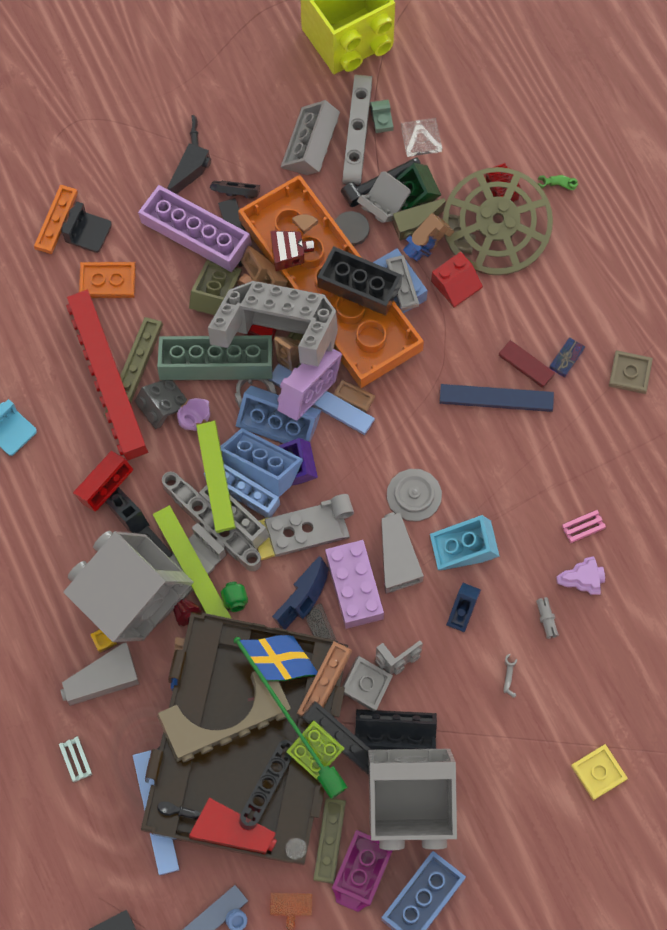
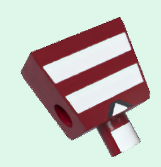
(289, 249)

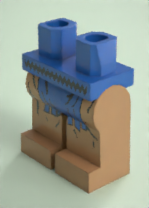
(427, 237)

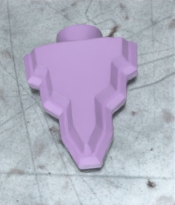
(584, 576)

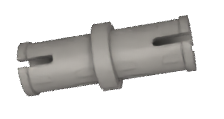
(547, 618)

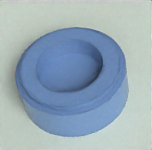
(236, 919)

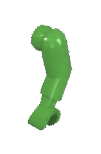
(564, 181)

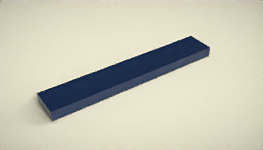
(496, 397)

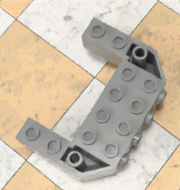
(278, 309)

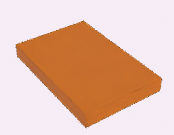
(108, 279)

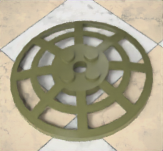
(499, 231)

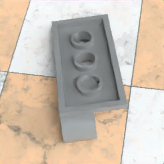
(325, 520)

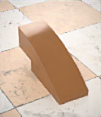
(261, 268)

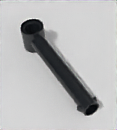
(352, 192)

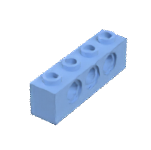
(251, 493)

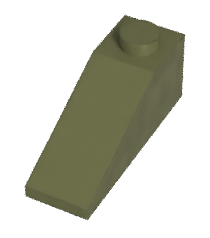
(409, 220)

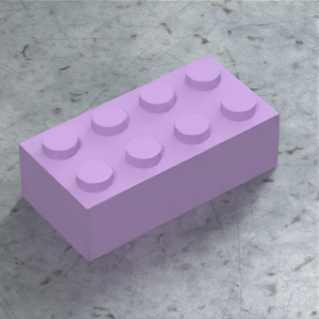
(308, 384)
(354, 584)

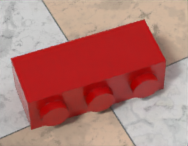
(103, 481)

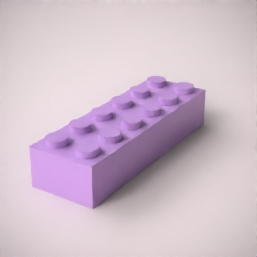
(195, 228)

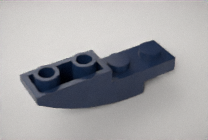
(308, 590)

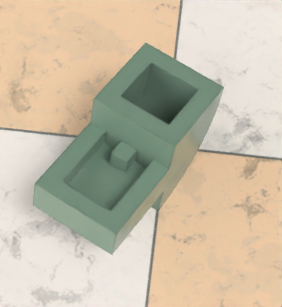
(381, 116)

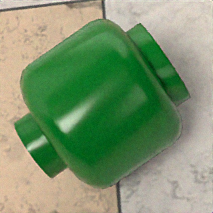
(234, 596)

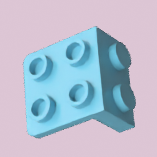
(14, 428)

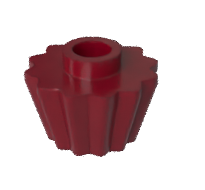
(183, 611)

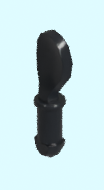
(194, 134)
(168, 809)

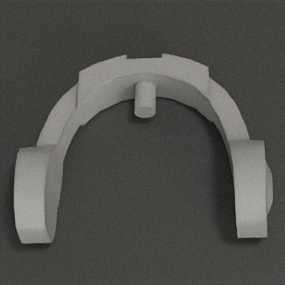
(269, 385)

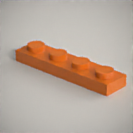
(55, 219)

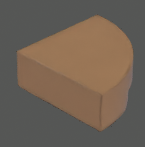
(304, 222)

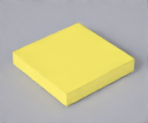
(599, 772)

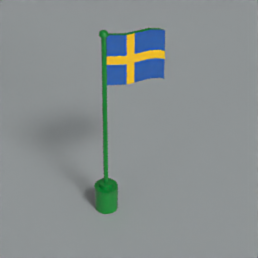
(282, 660)

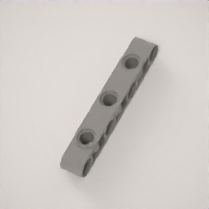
(357, 138)
(188, 498)

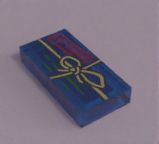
(567, 357)

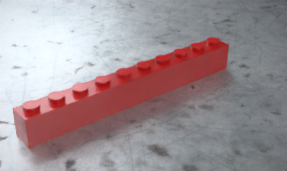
(107, 375)

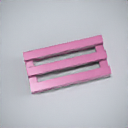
(598, 519)

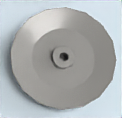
(414, 494)

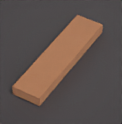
(326, 677)

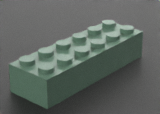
(199, 360)

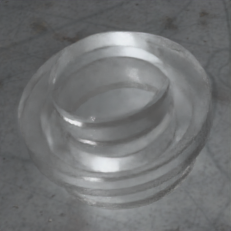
(296, 848)

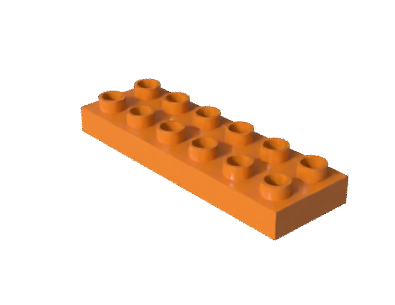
(368, 340)

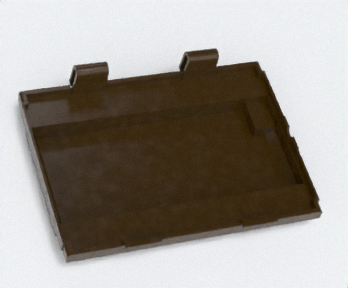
(215, 696)

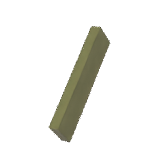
(329, 840)

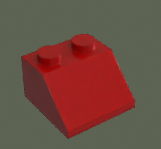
(456, 279)

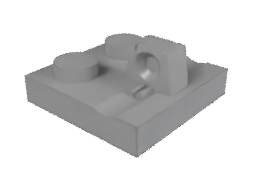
(366, 683)

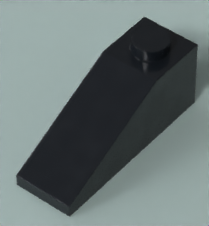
(190, 167)
(127, 511)

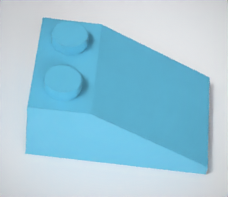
(465, 544)

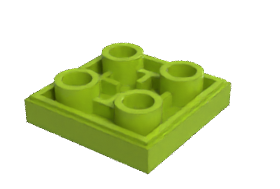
(323, 745)

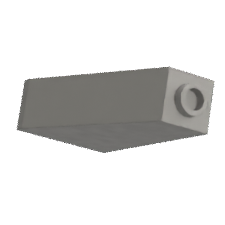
(399, 557)
(103, 676)

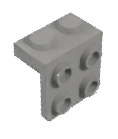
(385, 197)
(210, 548)
(392, 665)

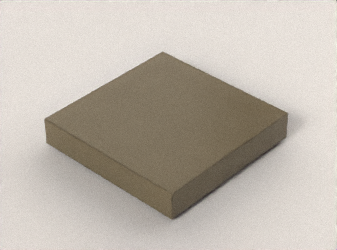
(630, 372)

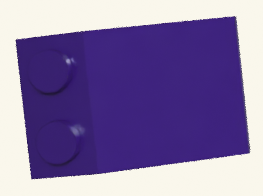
(303, 450)

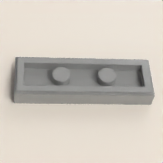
(406, 295)

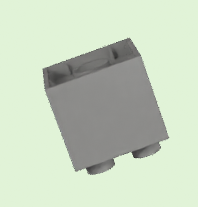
(126, 586)
(412, 797)

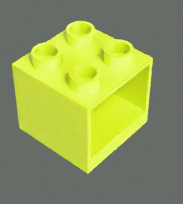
(348, 30)

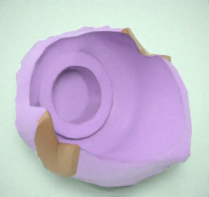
(193, 413)

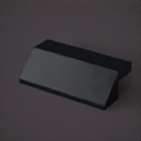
(396, 729)

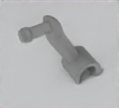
(508, 679)

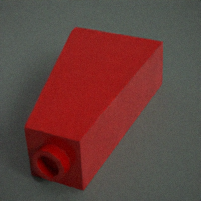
(221, 827)

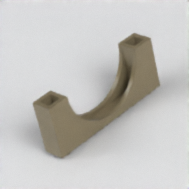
(190, 739)

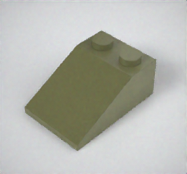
(212, 287)

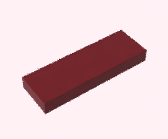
(526, 364)

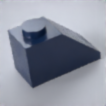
(463, 607)

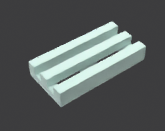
(69, 743)

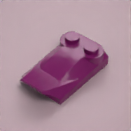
(360, 872)

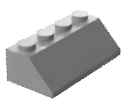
(311, 138)

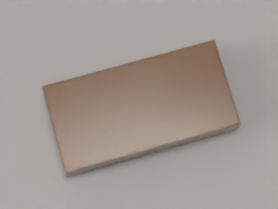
(354, 395)

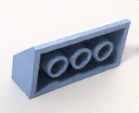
(260, 415)
(261, 461)

